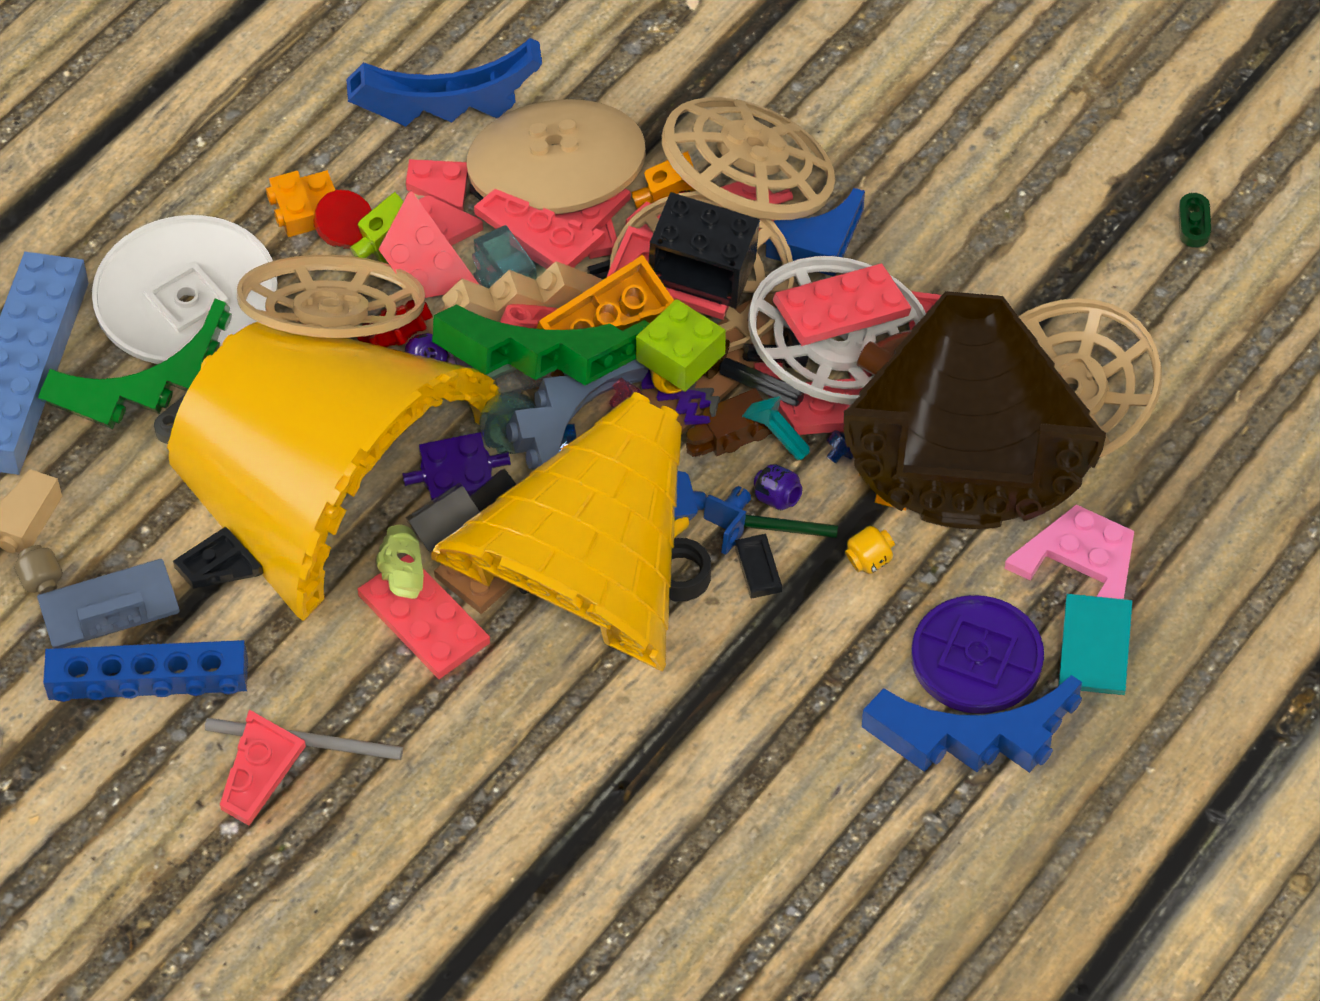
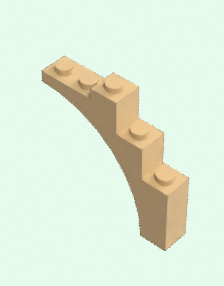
(551, 289)
(27, 510)

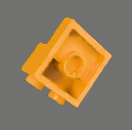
(297, 199)

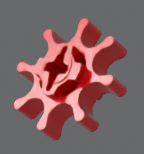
(402, 334)

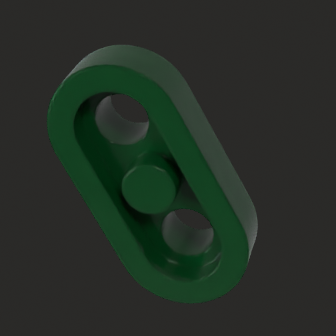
(1196, 225)

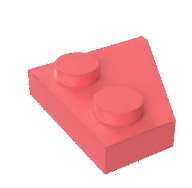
(439, 179)

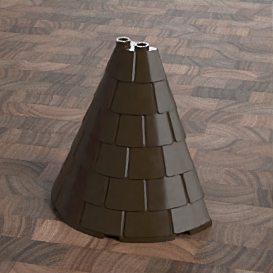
(971, 420)

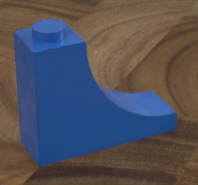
(822, 234)

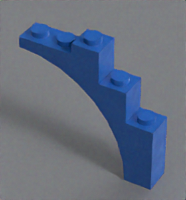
(446, 95)
(927, 734)

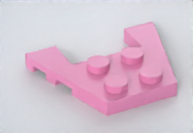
(1084, 544)

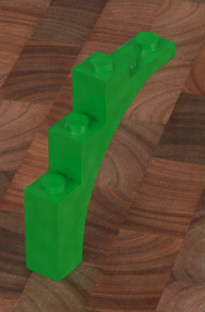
(104, 398)

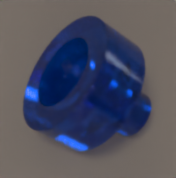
(839, 449)

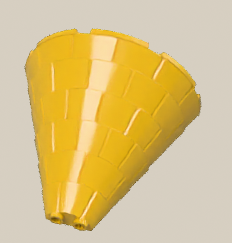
(590, 529)

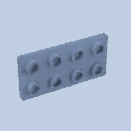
(108, 604)

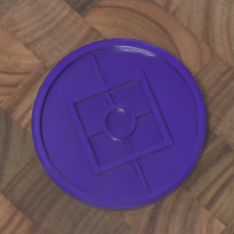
(977, 654)

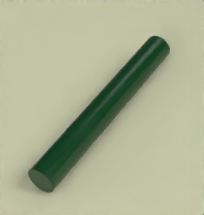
(791, 526)

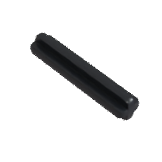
(761, 381)

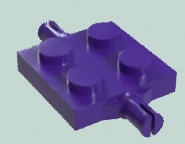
(454, 462)

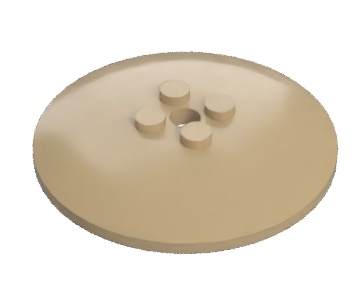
(593, 159)

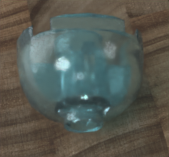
(497, 414)

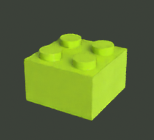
(680, 345)

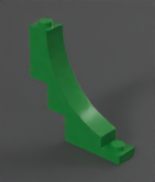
(490, 344)

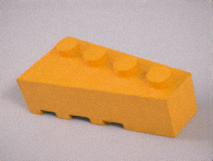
(619, 300)

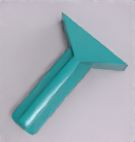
(768, 414)

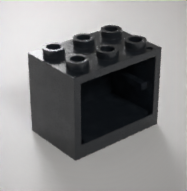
(704, 249)

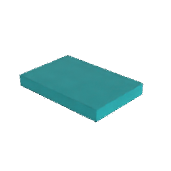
(1096, 643)

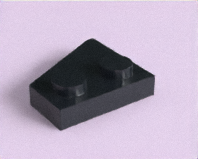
(217, 561)

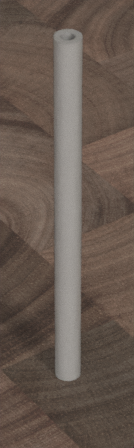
(316, 740)

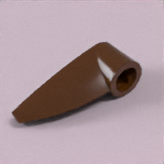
(876, 355)

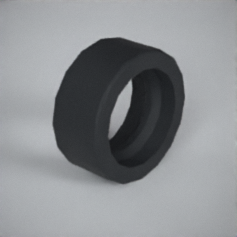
(698, 585)

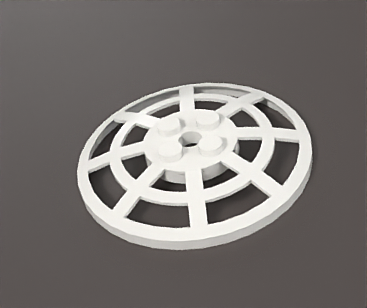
(828, 352)

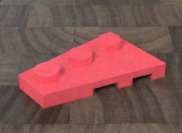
(260, 765)

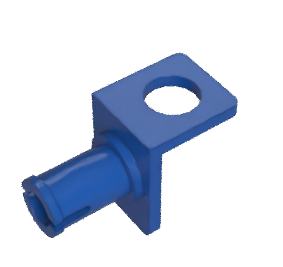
(728, 515)

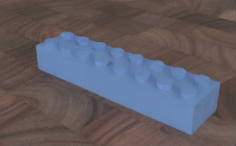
(32, 341)

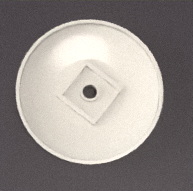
(158, 264)

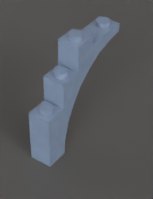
(557, 401)

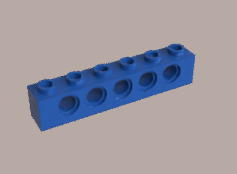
(131, 661)

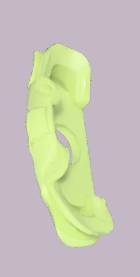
(403, 577)

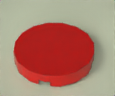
(338, 217)

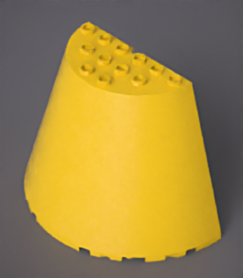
(293, 426)

